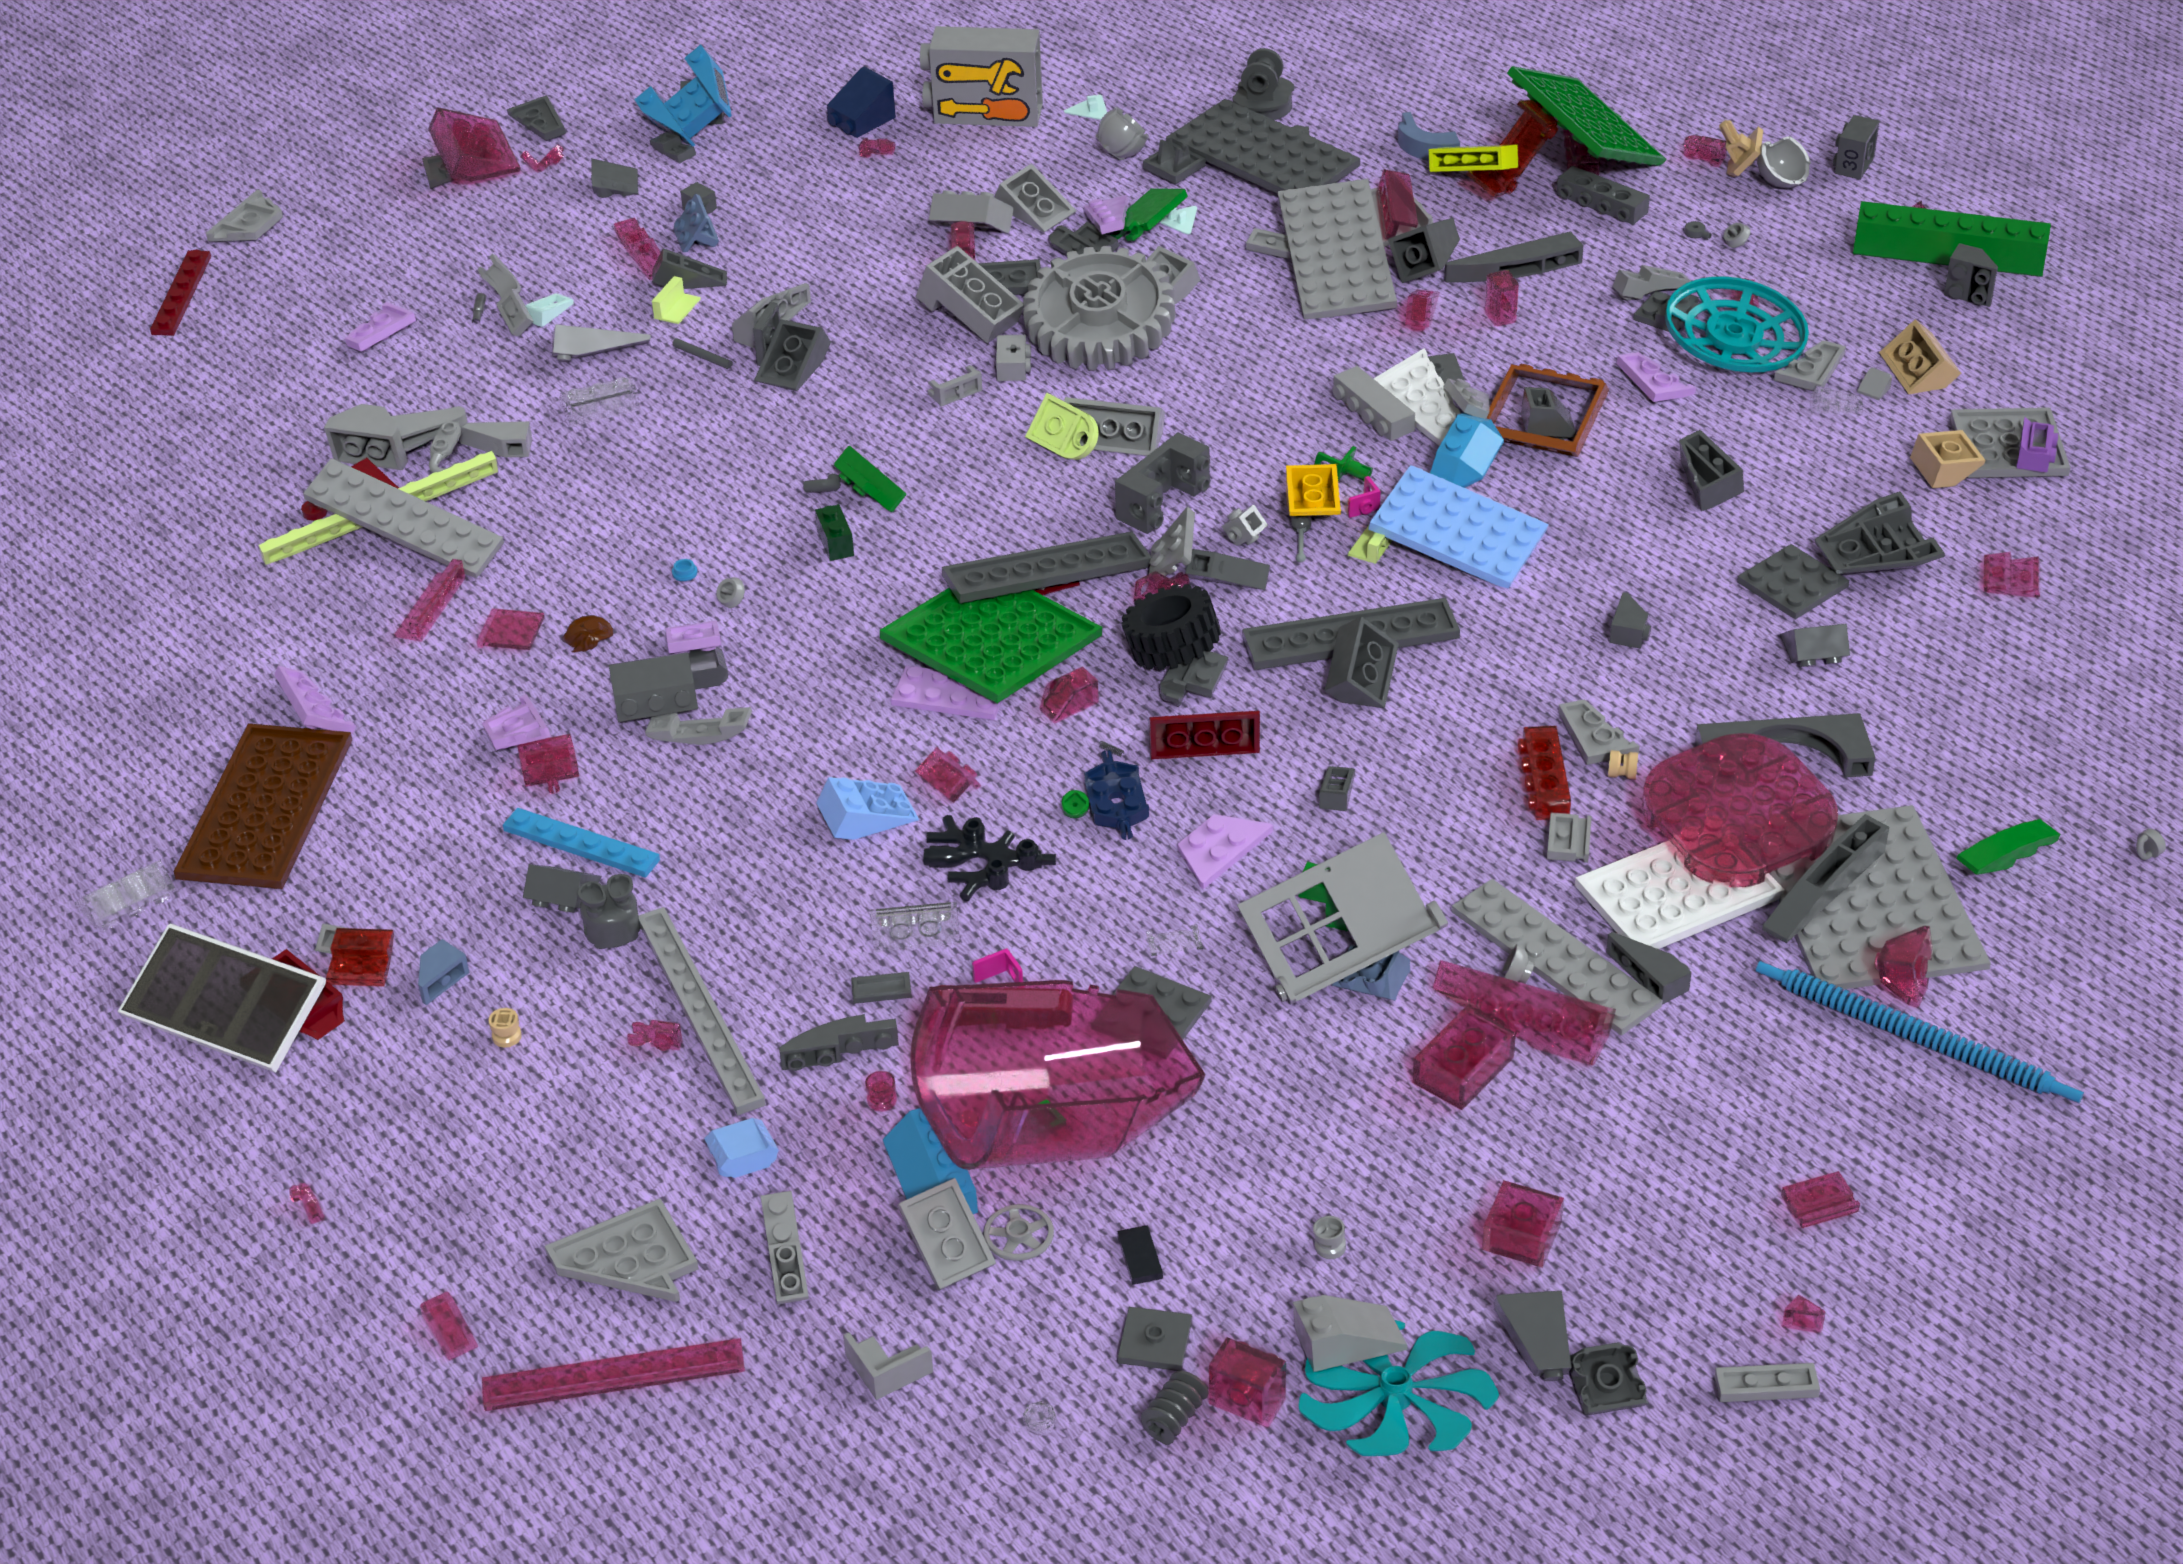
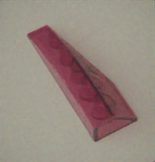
(1537, 1015)

